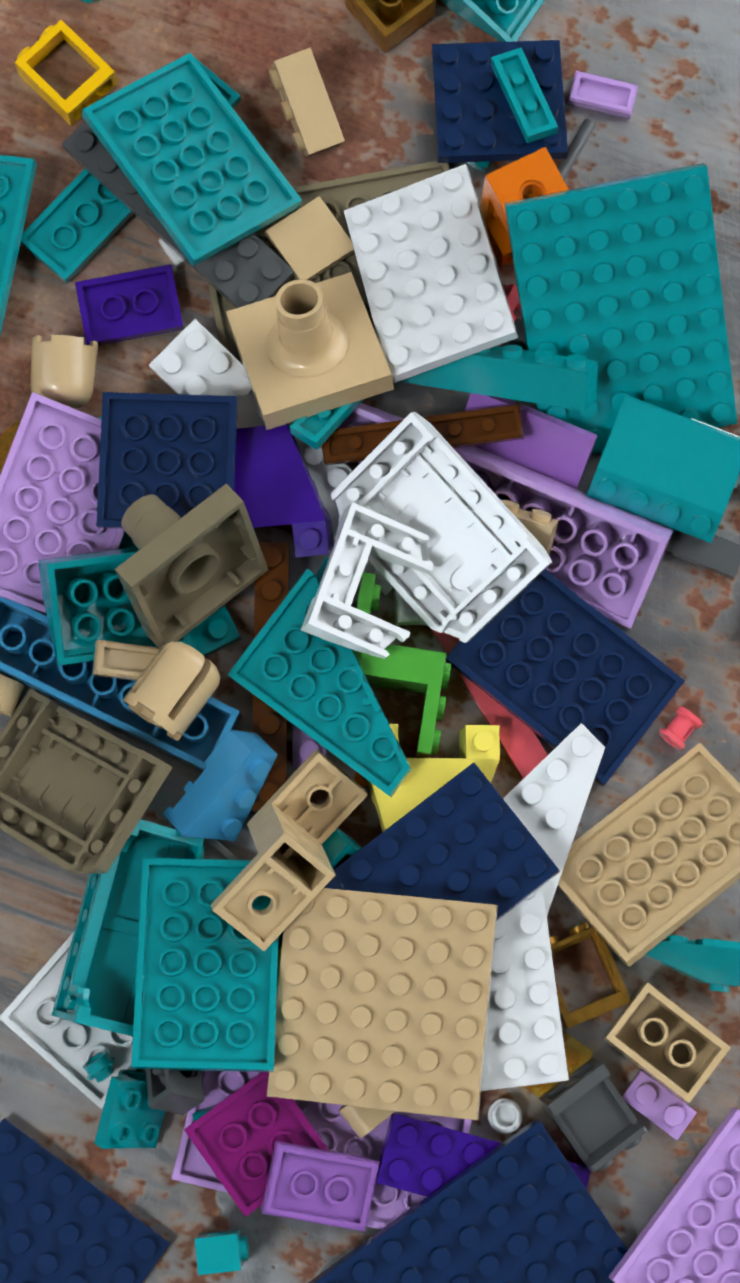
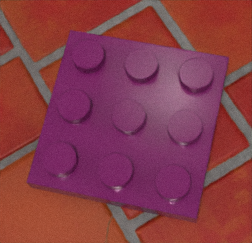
(241, 1137)

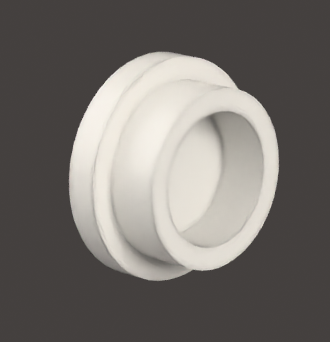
(505, 1115)

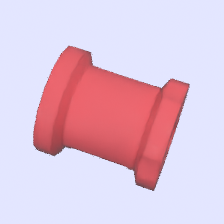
(680, 728)

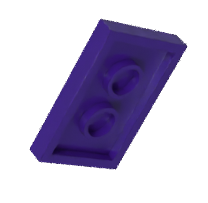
(129, 305)

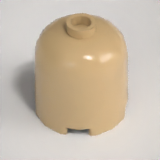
(63, 369)

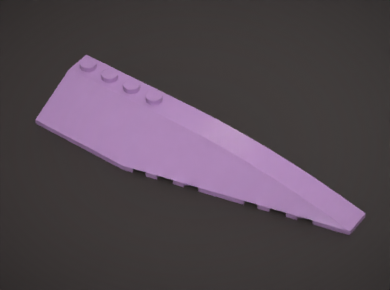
(597, 547)

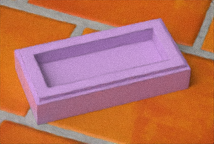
(603, 94)

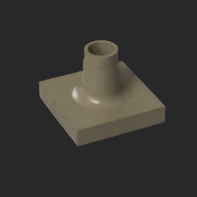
(187, 563)

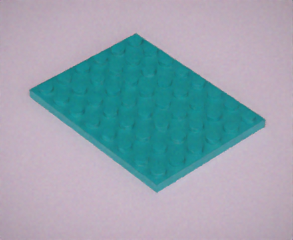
(630, 284)

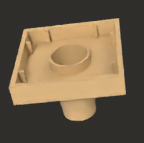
(309, 349)

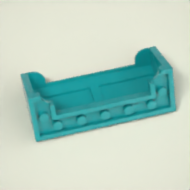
(103, 952)

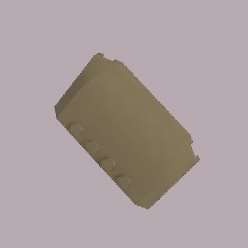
(72, 786)

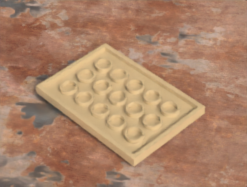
(658, 856)

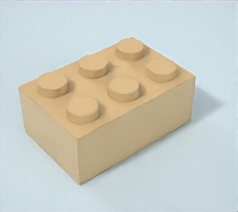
(666, 1042)

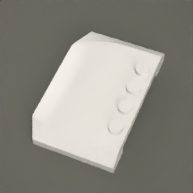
(474, 541)

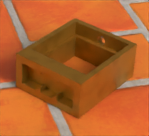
(618, 998)

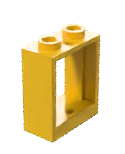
(88, 93)

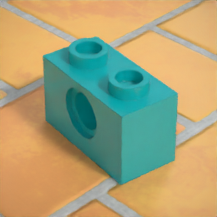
(221, 1251)

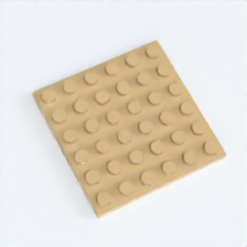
(385, 1003)

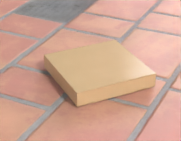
(310, 240)

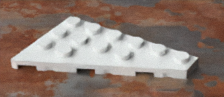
(555, 795)

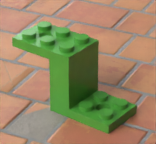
(407, 671)

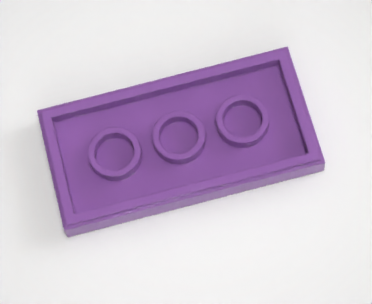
(548, 443)

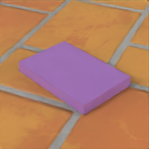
(320, 1186)

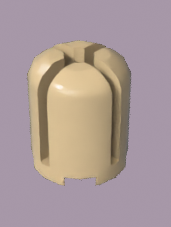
(173, 688)

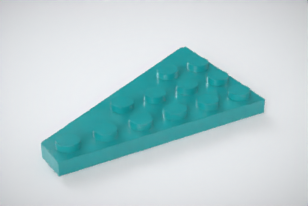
(321, 691)

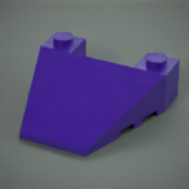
(279, 488)

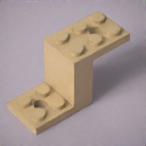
(290, 850)

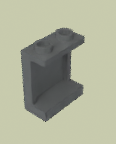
(593, 1116)

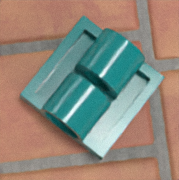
(126, 1114)

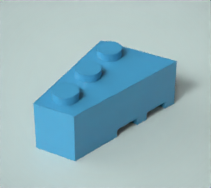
(225, 790)

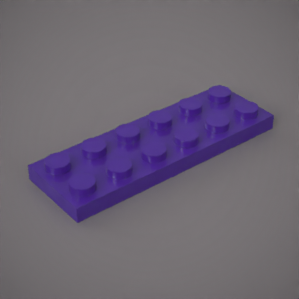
(427, 1156)

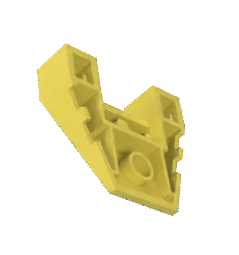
(476, 745)

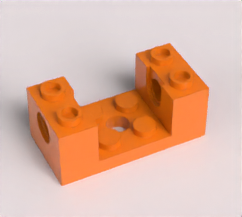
(519, 180)

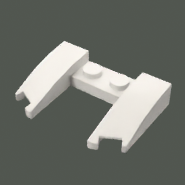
(330, 611)

